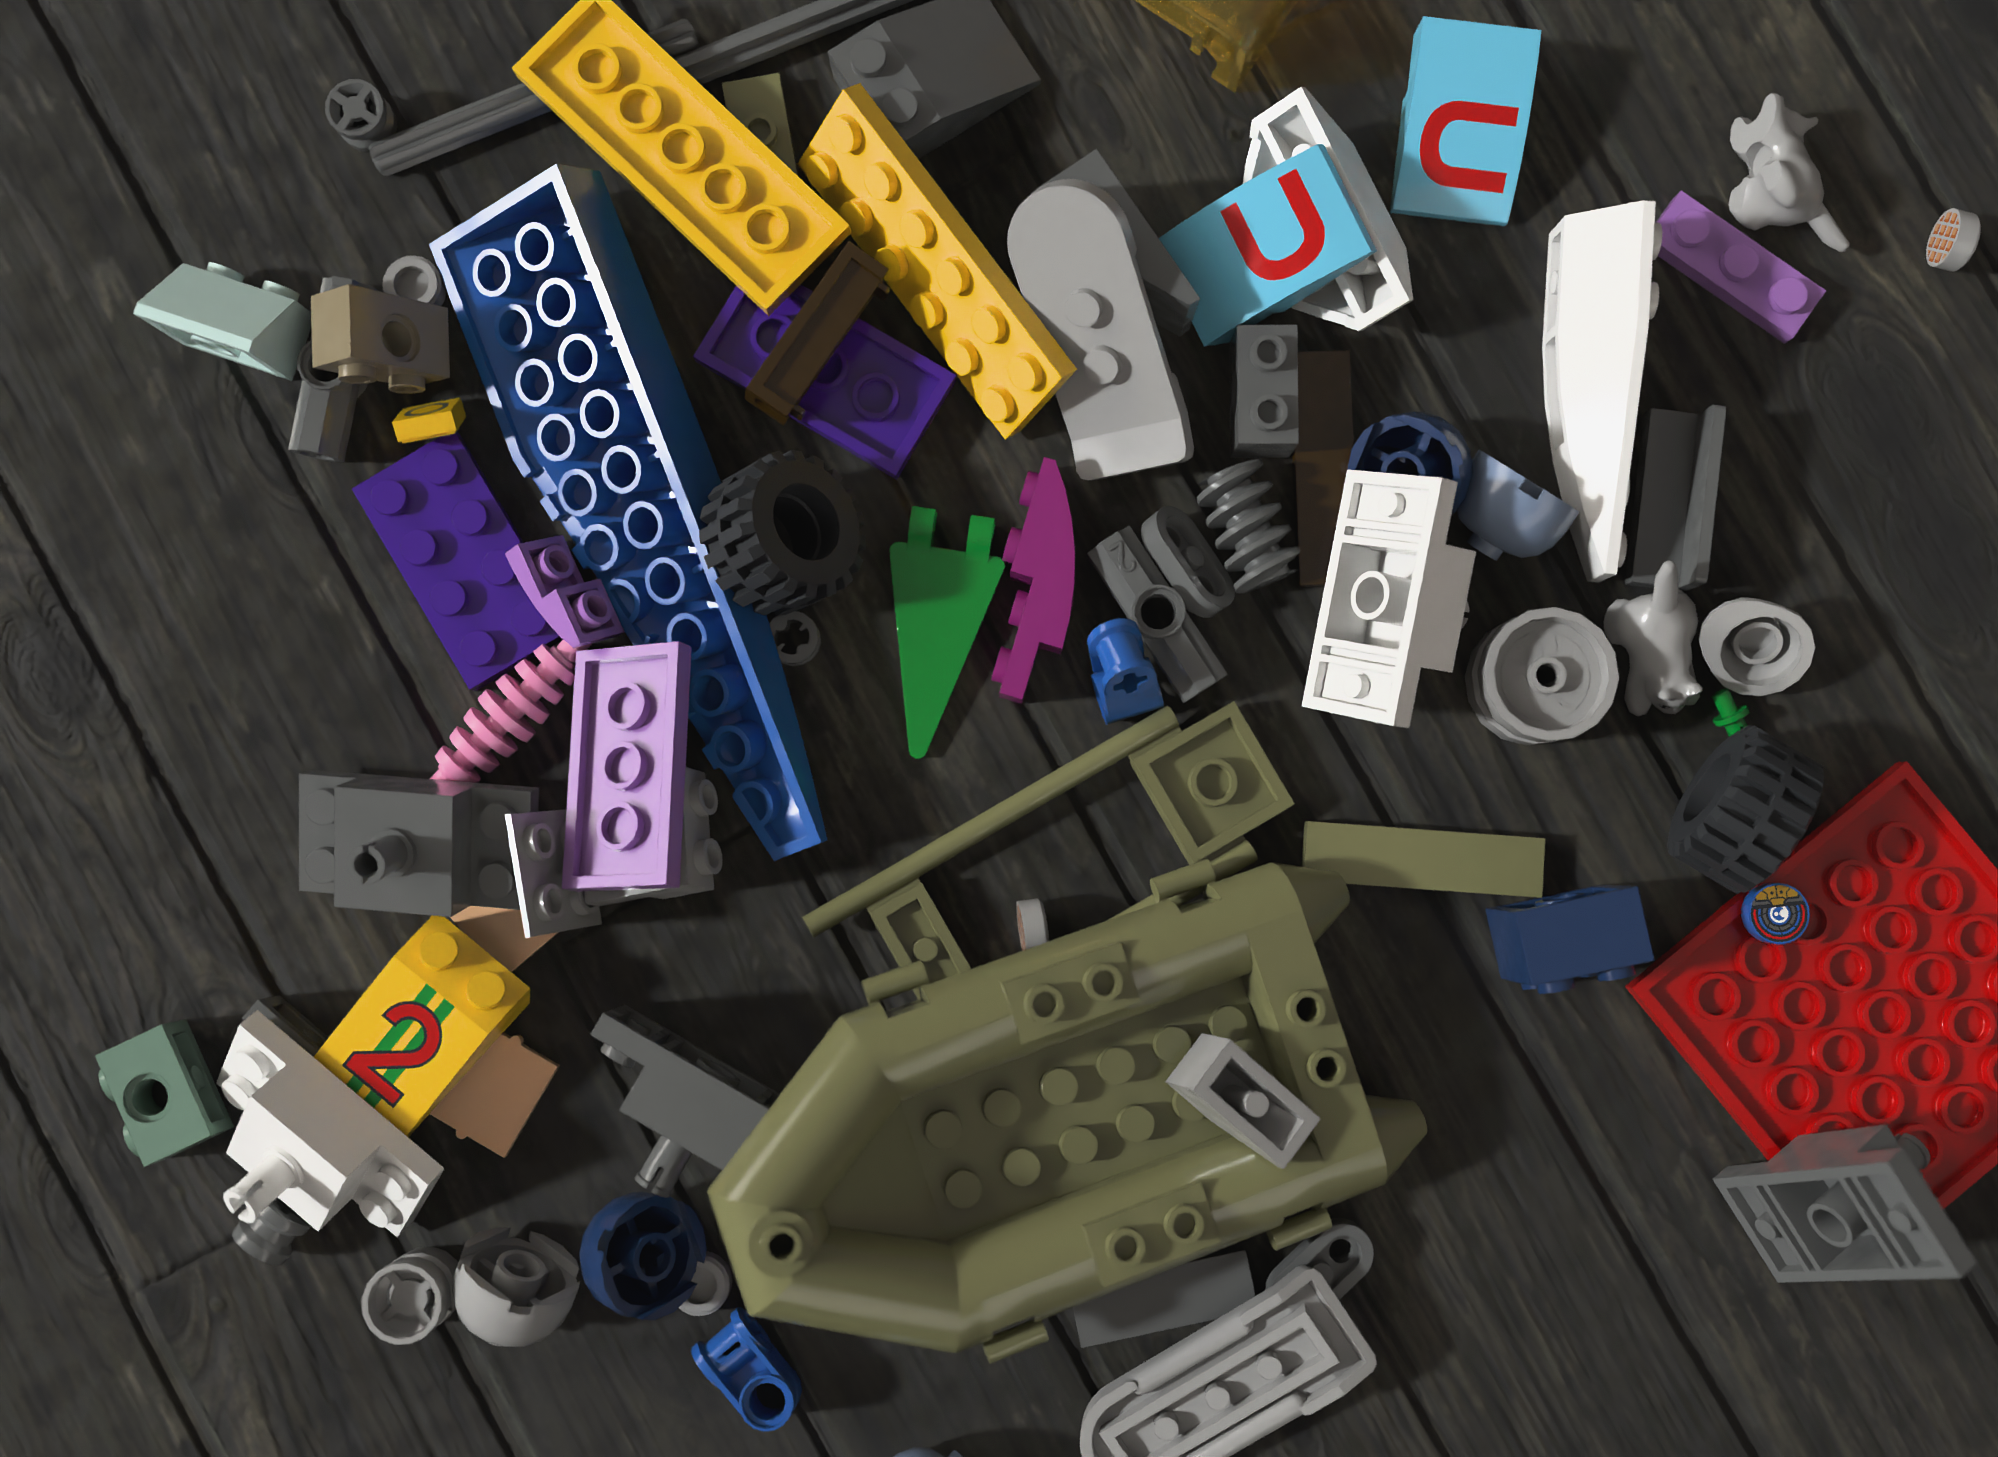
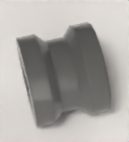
(358, 101)
(271, 1233)

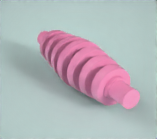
(507, 714)

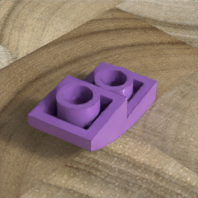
(573, 608)

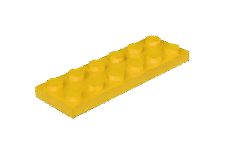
(682, 151)
(935, 263)

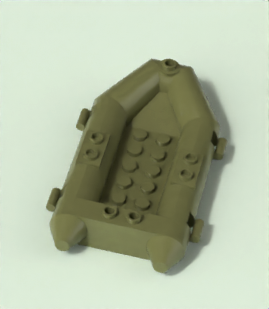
(1021, 1130)

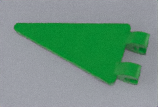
(938, 613)

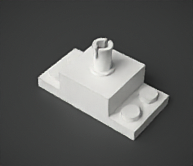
(1388, 597)
(314, 1138)

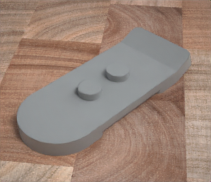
(1086, 288)
(1233, 1377)

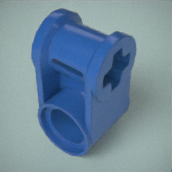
(1121, 674)
(745, 1368)

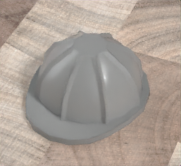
(1756, 646)

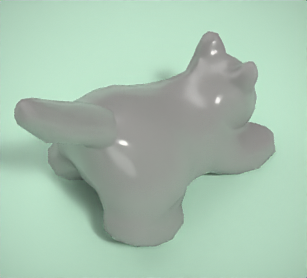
(1782, 178)
(1658, 639)

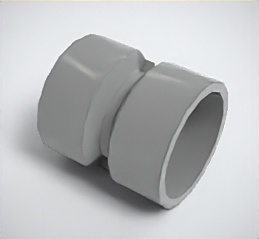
(410, 1295)

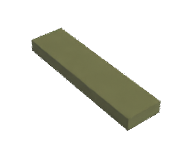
(1427, 858)

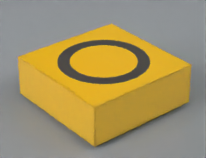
(429, 420)

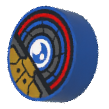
(1775, 913)

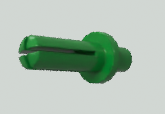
(1729, 714)

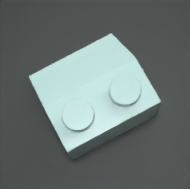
(230, 318)

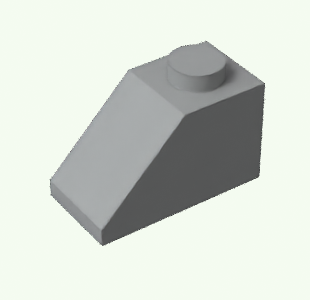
(1243, 1098)

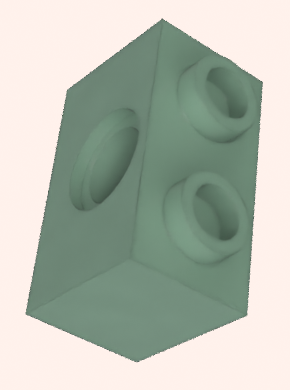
(193, 1104)

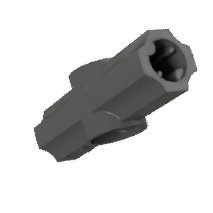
(323, 407)
(1136, 580)

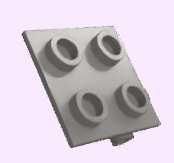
(538, 867)

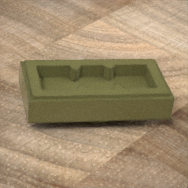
(762, 110)

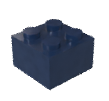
(1570, 936)

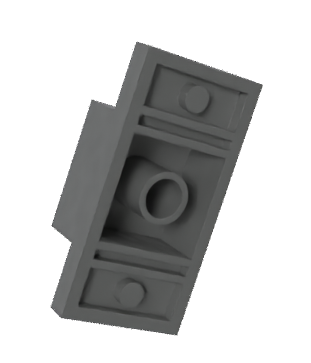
(408, 842)
(682, 1095)
(1846, 1210)

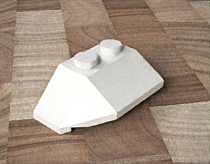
(1378, 282)

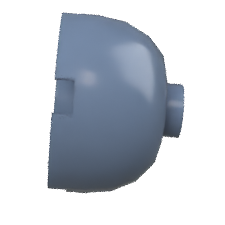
(1511, 512)

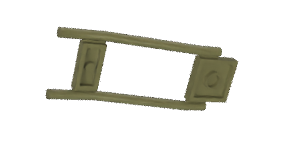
(1203, 781)

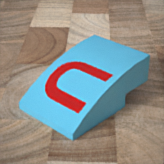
(1464, 120)
(1268, 244)

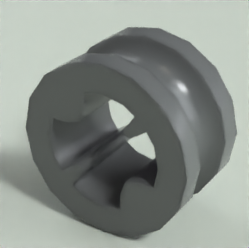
(805, 652)

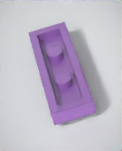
(1736, 268)

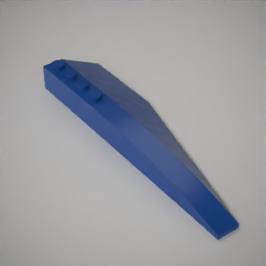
(624, 465)

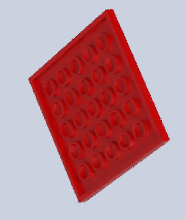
(1873, 1008)

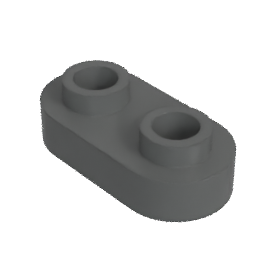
(1187, 561)
(1340, 1271)

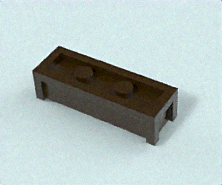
(816, 333)

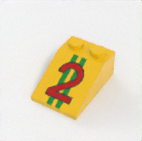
(423, 1023)

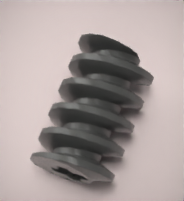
(1247, 526)

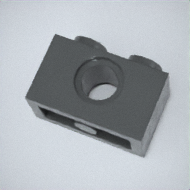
(1263, 391)

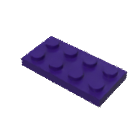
(868, 397)
(451, 551)

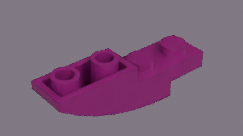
(1045, 559)

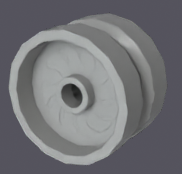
(1576, 668)

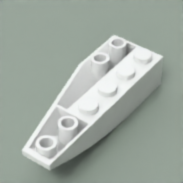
(1594, 364)

